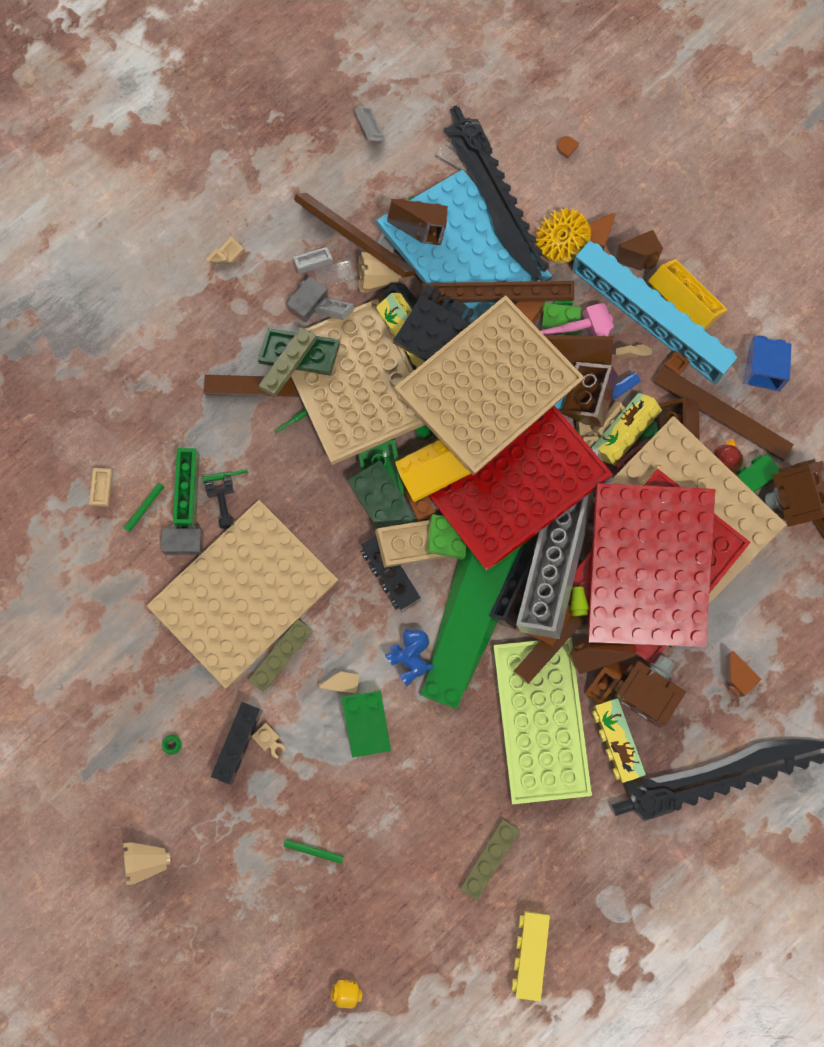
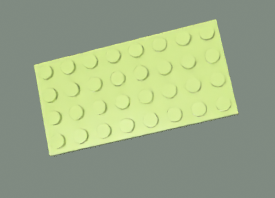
(542, 726)

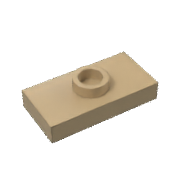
(101, 487)

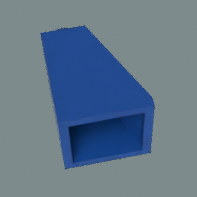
(768, 363)

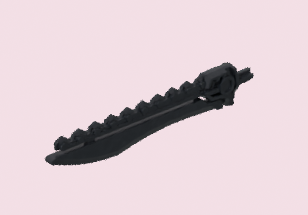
(472, 144)
(662, 801)

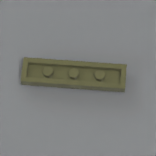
(287, 362)
(280, 656)
(489, 859)

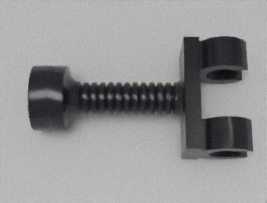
(225, 521)

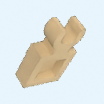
(267, 738)

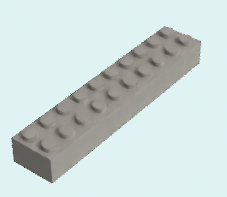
(554, 571)

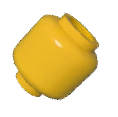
(346, 994)

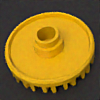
(563, 235)

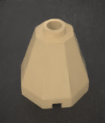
(374, 274)
(144, 861)

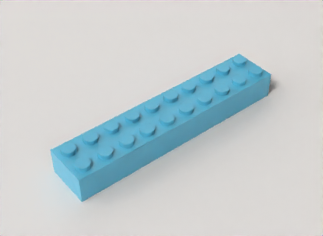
(653, 312)

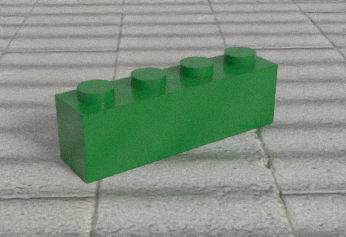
(759, 473)
(186, 487)

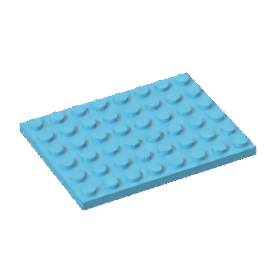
(468, 247)

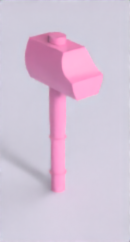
(596, 319)

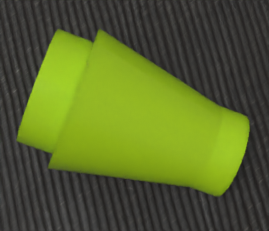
(578, 602)

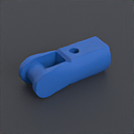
(625, 385)

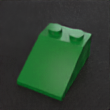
(388, 454)
(366, 724)

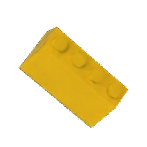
(687, 293)
(430, 470)

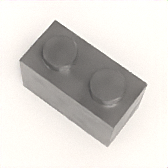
(306, 298)
(182, 541)

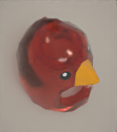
(730, 455)

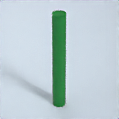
(143, 508)
(313, 851)

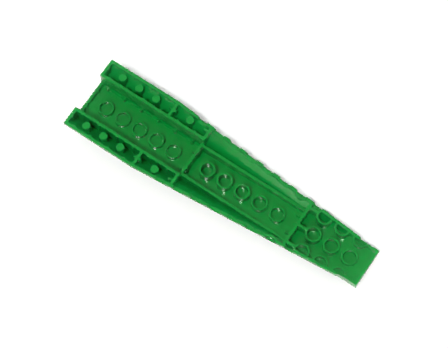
(466, 626)

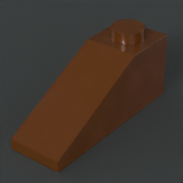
(594, 655)

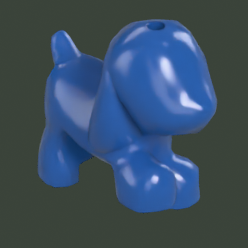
(415, 643)

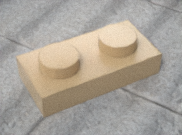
(612, 414)

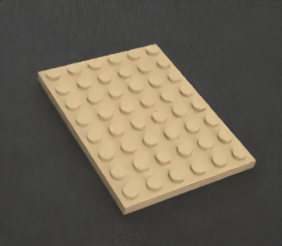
(488, 384)
(358, 402)
(693, 465)
(242, 594)

